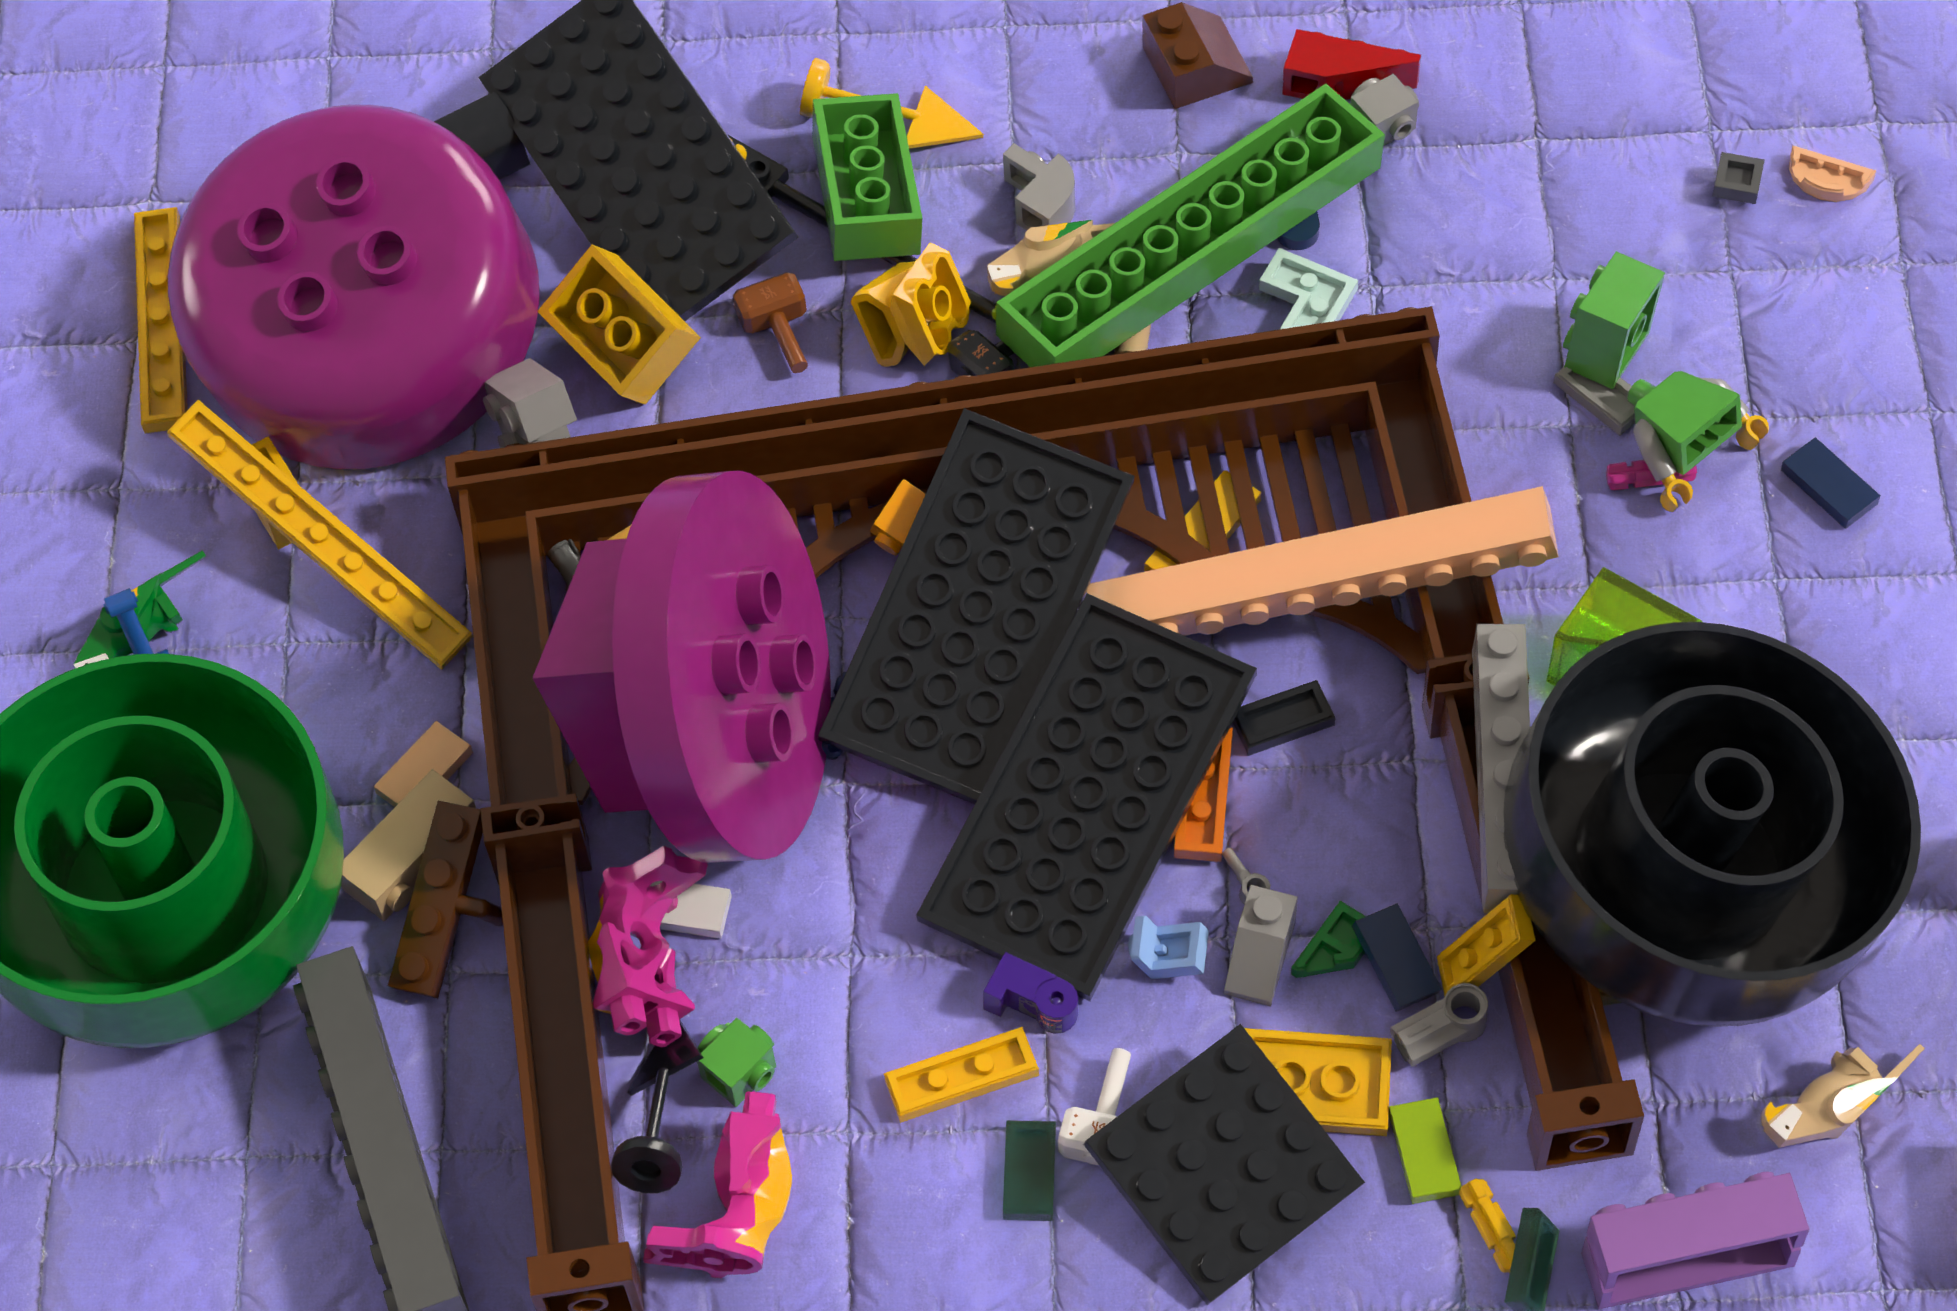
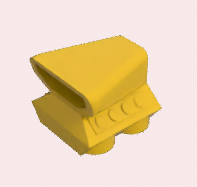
(913, 308)

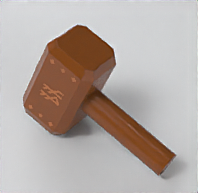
(773, 305)

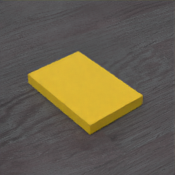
(1335, 1076)

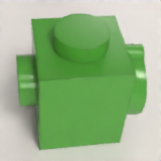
(736, 1060)

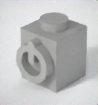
(1387, 106)

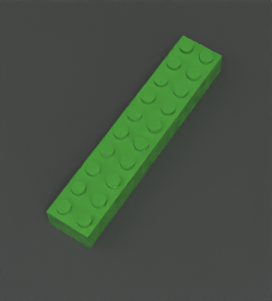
(1191, 233)

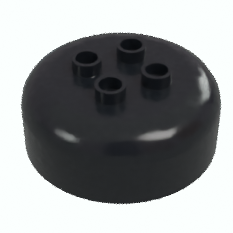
(1709, 824)

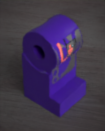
(1033, 993)

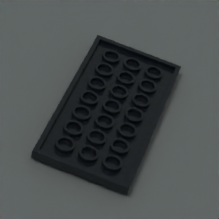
(638, 153)
(975, 605)
(1087, 794)

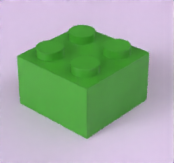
(1612, 319)

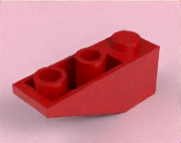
(1342, 64)

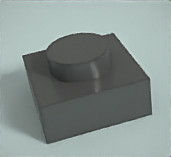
(1738, 178)

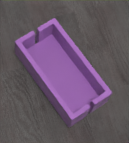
(1694, 1239)

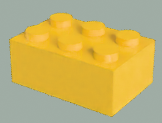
(618, 324)

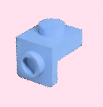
(1168, 949)

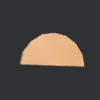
(1828, 177)

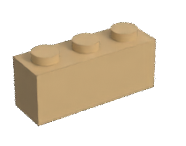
(387, 861)

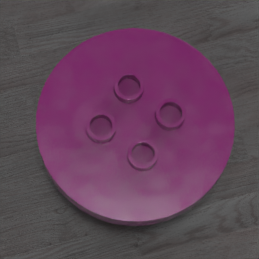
(697, 669)

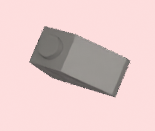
(1261, 945)

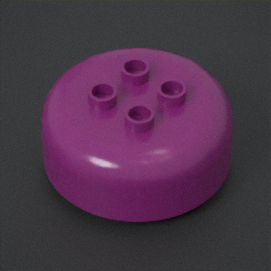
(352, 285)

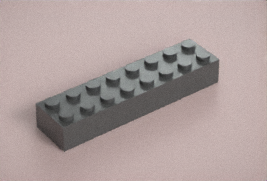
(377, 1136)

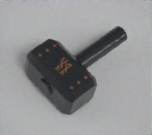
(976, 355)

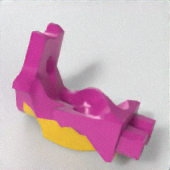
(636, 982)
(754, 1188)

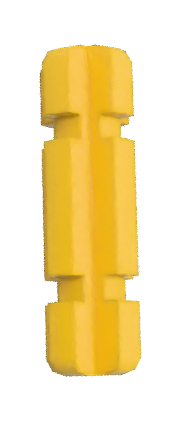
(1490, 1221)

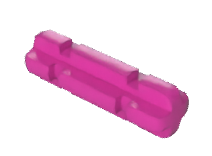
(1620, 475)

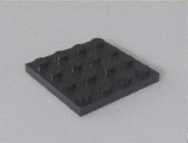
(1223, 1164)

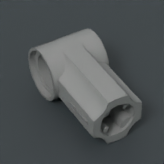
(1439, 1027)

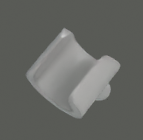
(1244, 876)

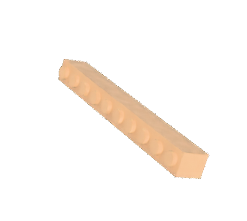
(1341, 565)

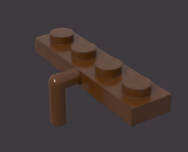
(440, 900)

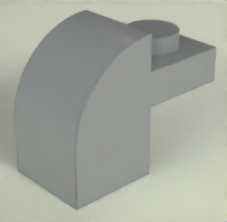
(1046, 189)

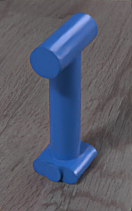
(122, 606)

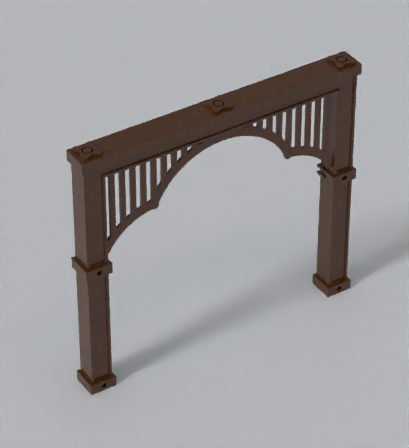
(853, 455)

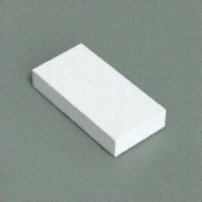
(699, 911)

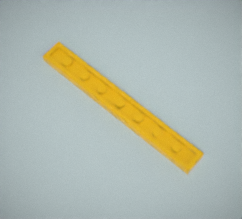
(320, 534)

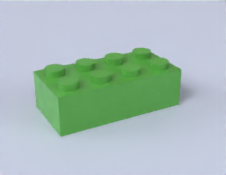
(866, 177)

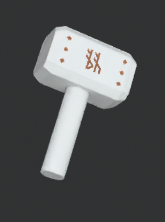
(1082, 1123)

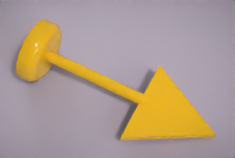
(932, 121)

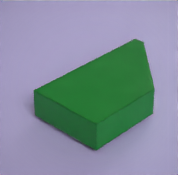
(1333, 946)

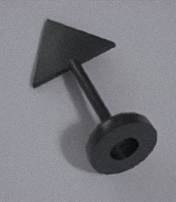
(646, 1161)

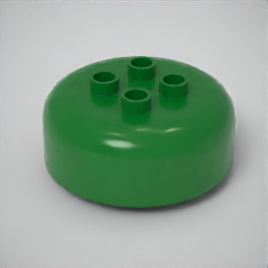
(159, 850)

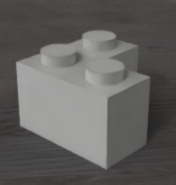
(528, 404)

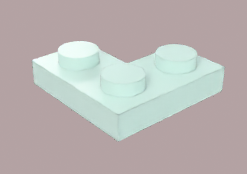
(1315, 290)

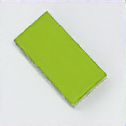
(1425, 1150)

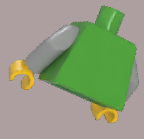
(1684, 423)

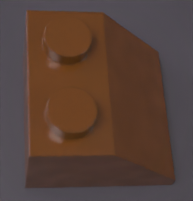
(1192, 53)

